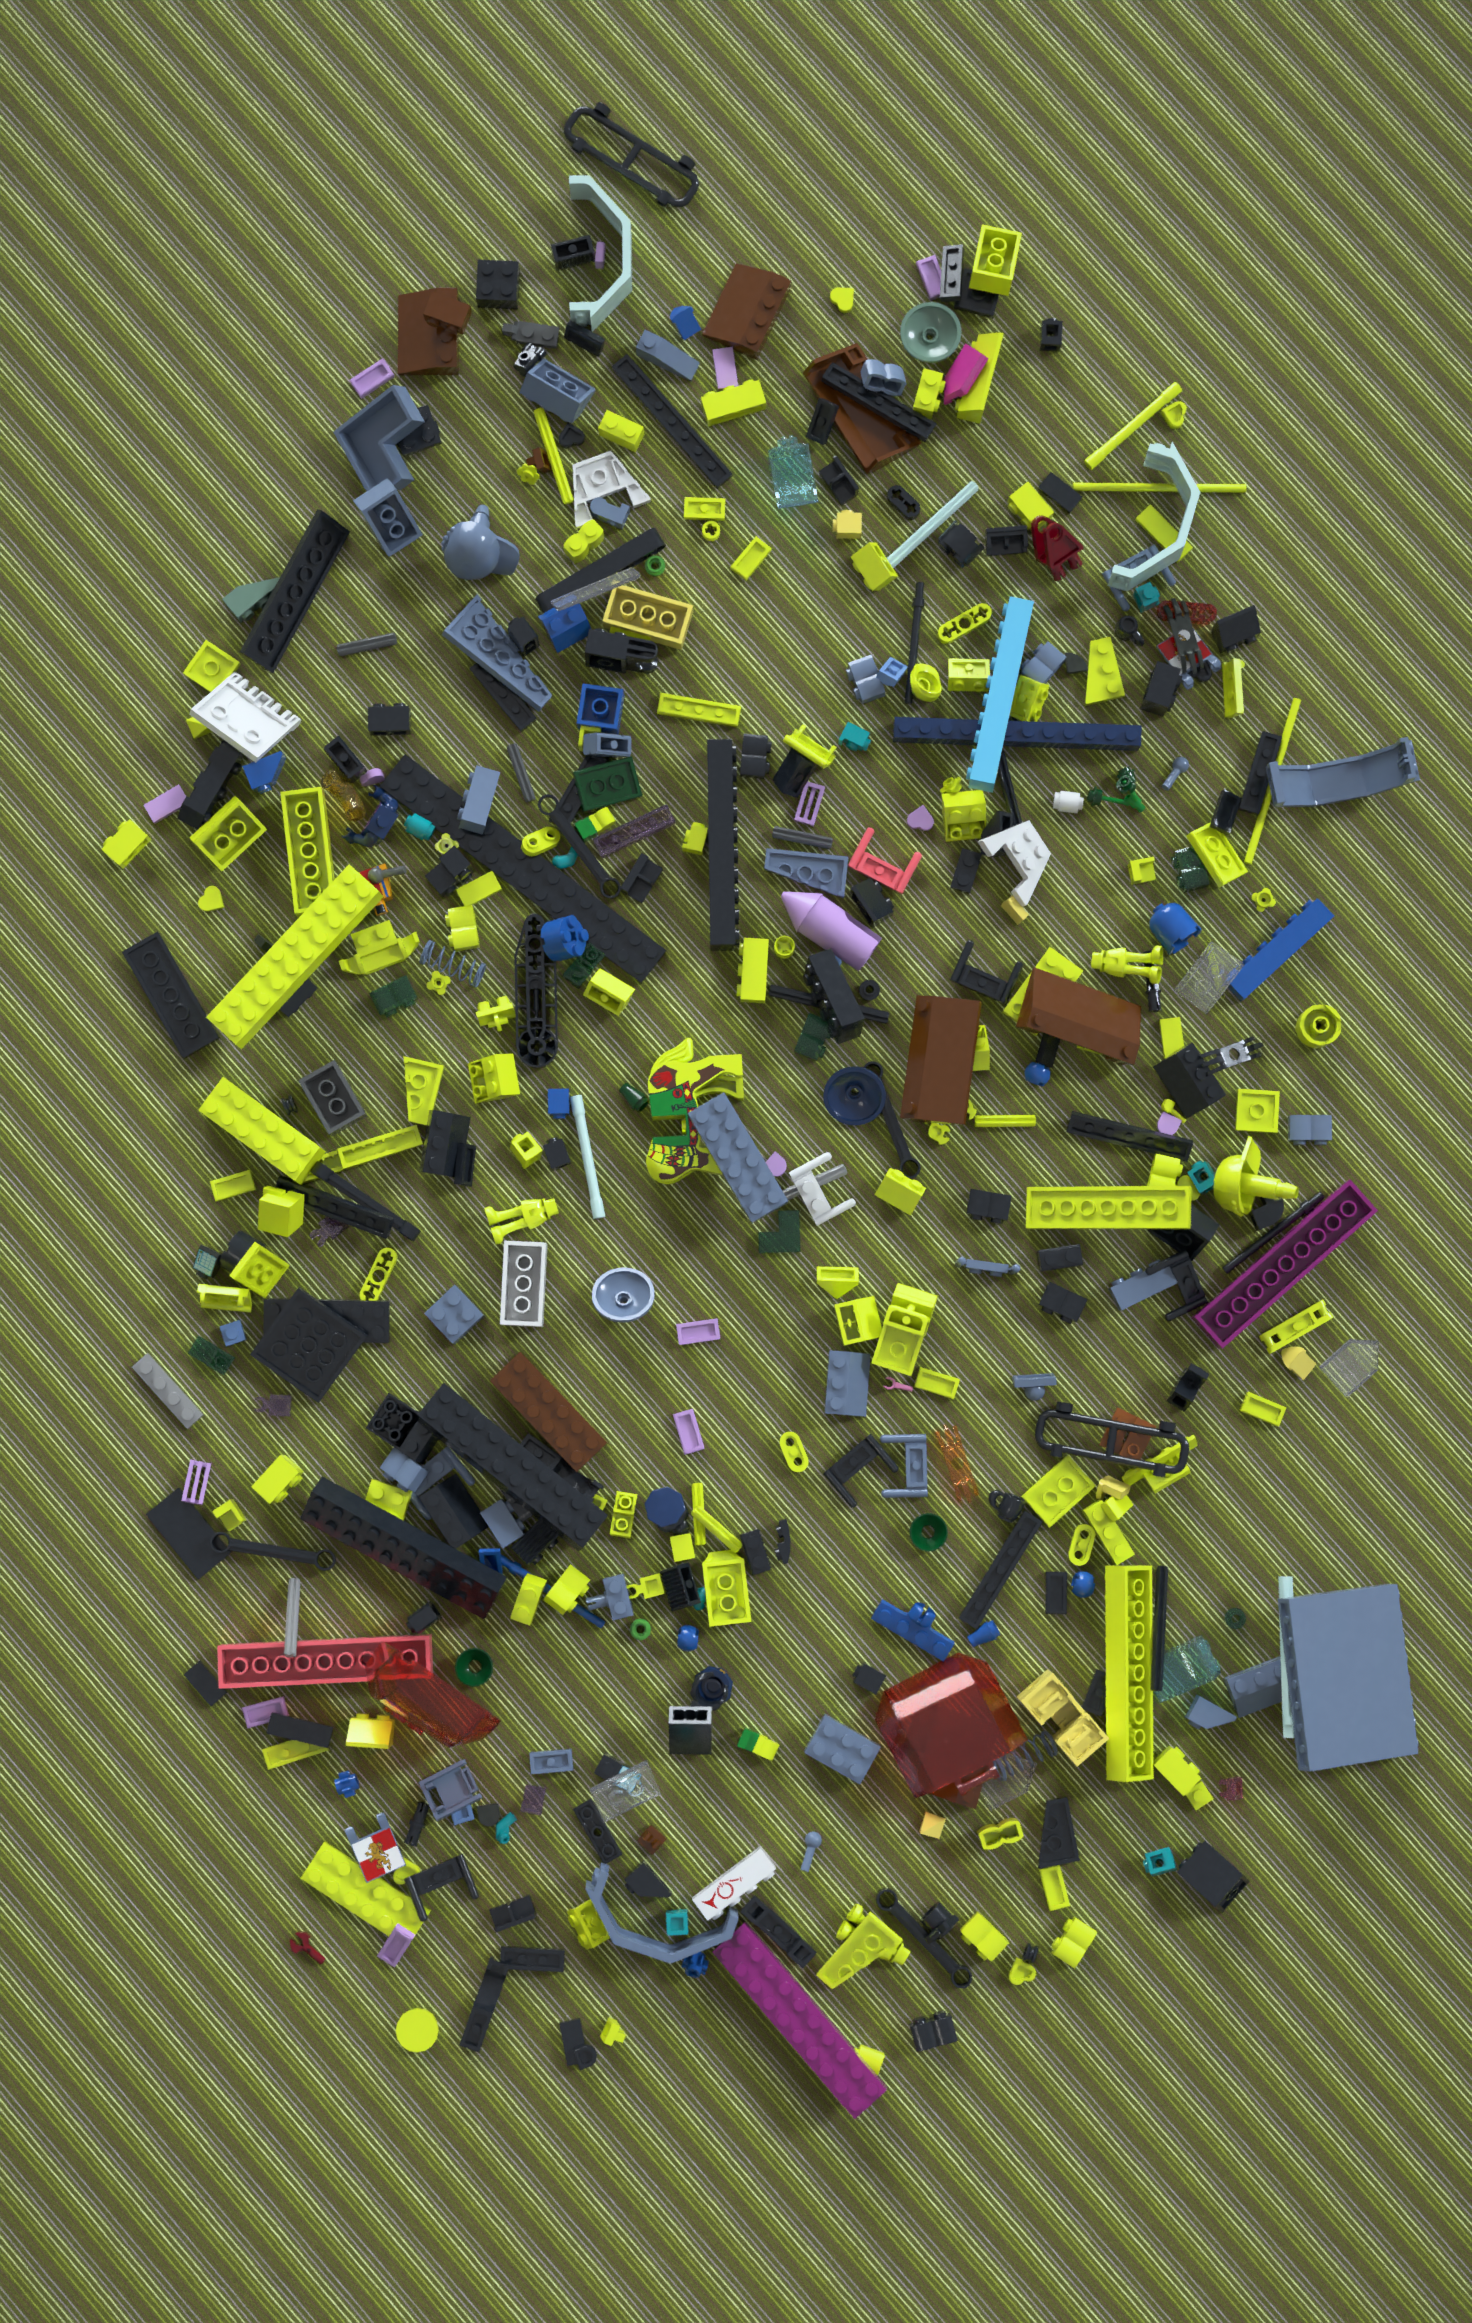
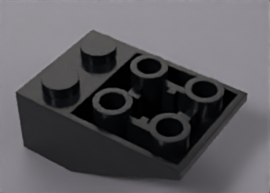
(396, 1426)

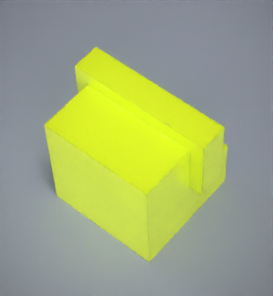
(280, 1211)

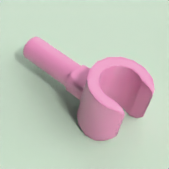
(897, 1385)

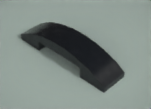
(778, 1931)

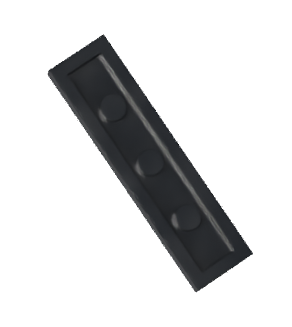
(505, 698)
(1257, 778)
(570, 801)

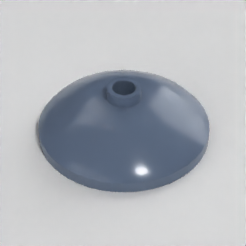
(623, 1286)

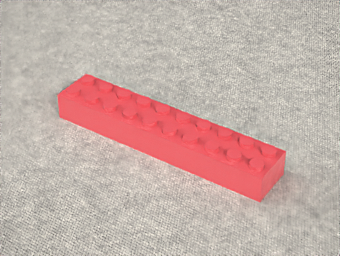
(315, 1660)

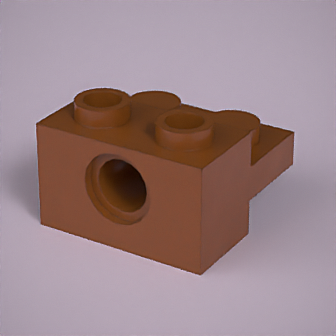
(1135, 1443)

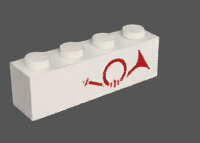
(734, 1883)

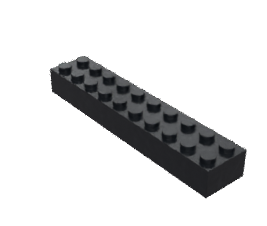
(721, 844)
(511, 1467)
(403, 1547)

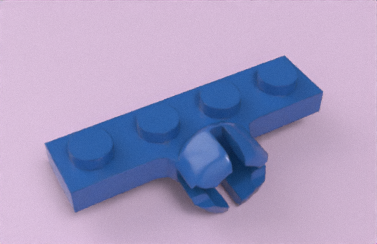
(914, 1627)

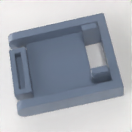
(454, 1788)

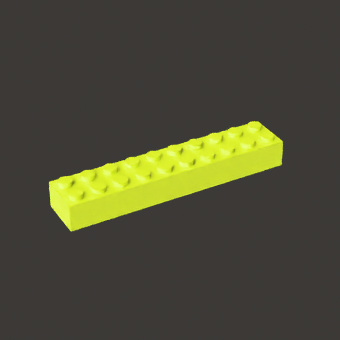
(295, 956)
(1129, 1673)

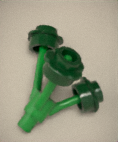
(1125, 785)

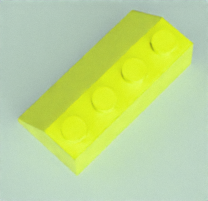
(972, 404)

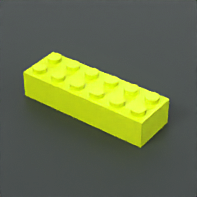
(307, 845)
(261, 1130)

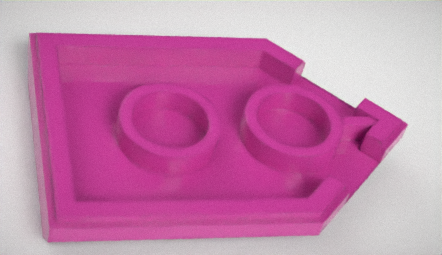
(963, 373)

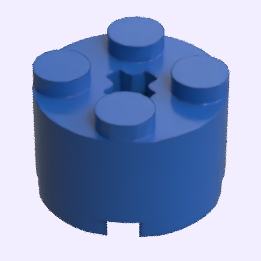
(564, 938)

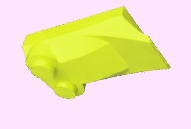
(726, 1588)

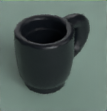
(1127, 629)
(1009, 1507)

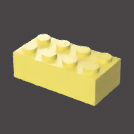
(648, 615)

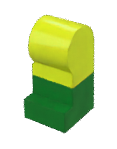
(594, 824)
(757, 1744)

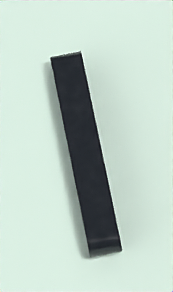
(620, 559)

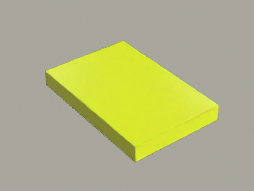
(1217, 855)
(259, 1270)
(1058, 1491)

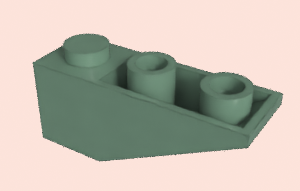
(248, 598)

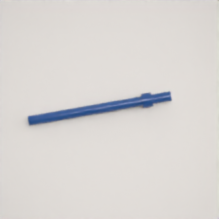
(515, 1568)

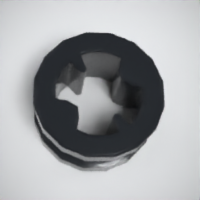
(289, 1105)
(1030, 1953)

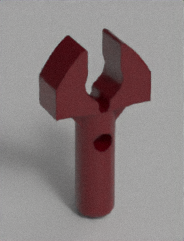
(306, 1947)

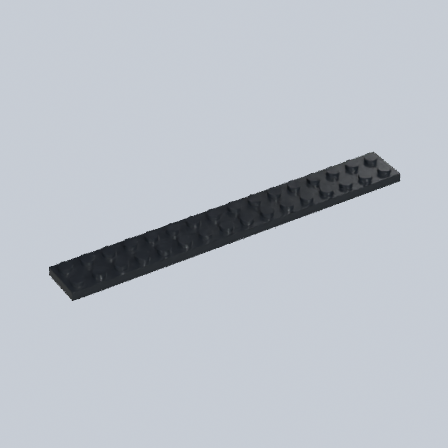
(527, 874)

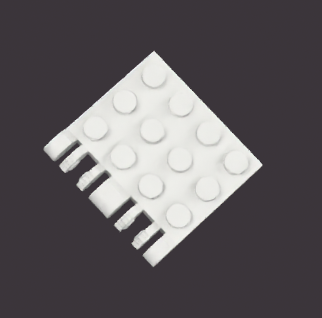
(243, 718)

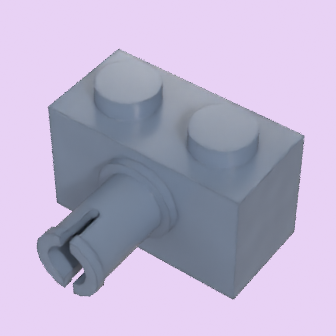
(614, 1597)

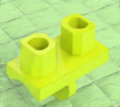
(497, 1015)

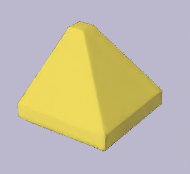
(932, 1825)

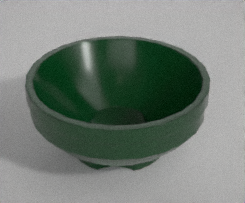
(940, 1532)
(462, 1667)

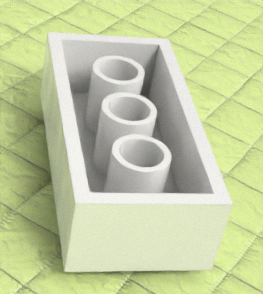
(523, 1283)

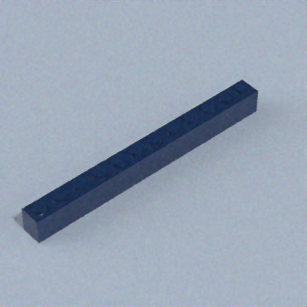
(1020, 734)

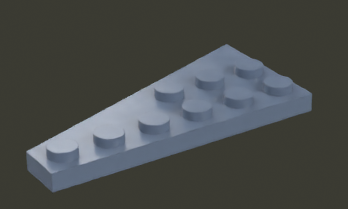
(492, 648)

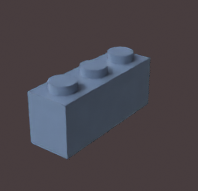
(478, 799)
(1140, 1286)

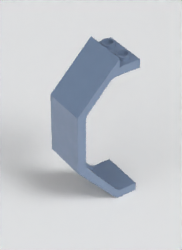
(1343, 778)
(656, 1949)

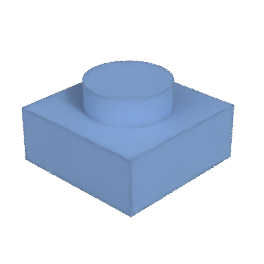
(233, 1333)

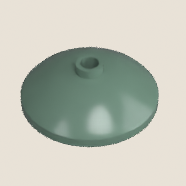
(932, 320)

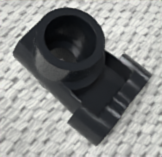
(528, 358)

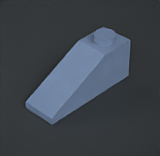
(666, 355)

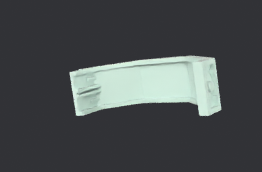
(594, 313)
(1168, 461)

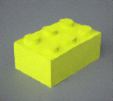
(995, 260)
(228, 833)

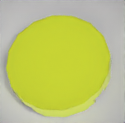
(417, 2030)

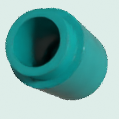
(419, 827)

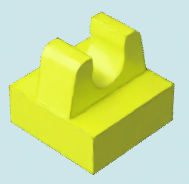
(612, 2032)

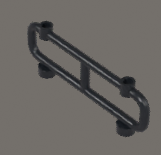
(600, 114)
(1165, 1430)

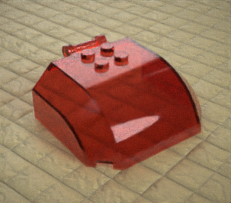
(425, 1700)
(948, 1724)

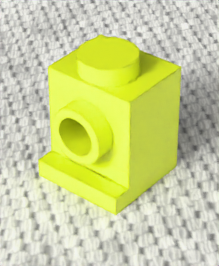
(695, 839)
(526, 1142)

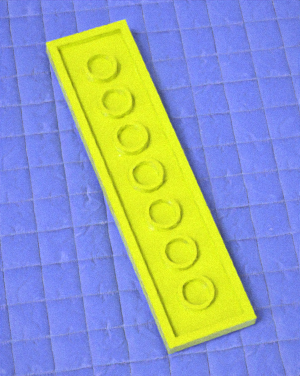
(1109, 1207)

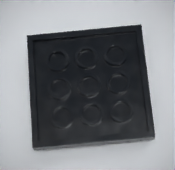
(308, 1344)

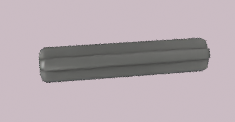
(367, 644)
(521, 772)
(802, 837)

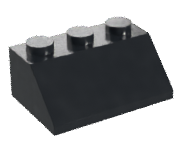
(1188, 1080)
(441, 1142)
(454, 1511)

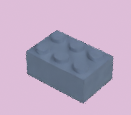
(388, 517)
(842, 1748)

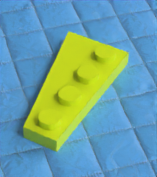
(861, 1947)

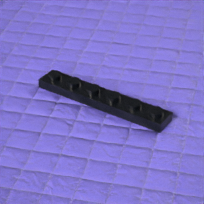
(879, 402)
(1129, 1136)
(339, 1208)
(1000, 1569)

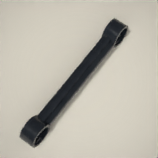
(579, 846)
(895, 1129)
(330, 1177)
(272, 1551)
(920, 1933)

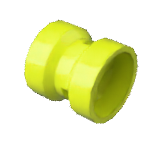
(784, 947)

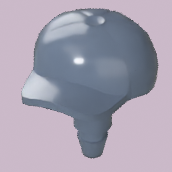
(475, 551)

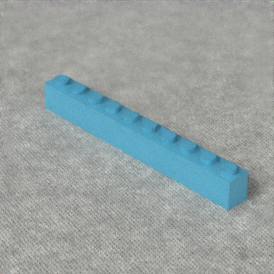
(1001, 693)

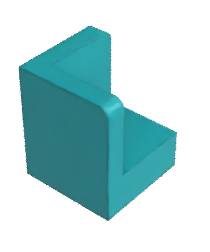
(677, 1922)

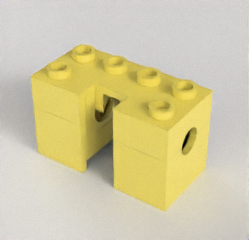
(1078, 1732)

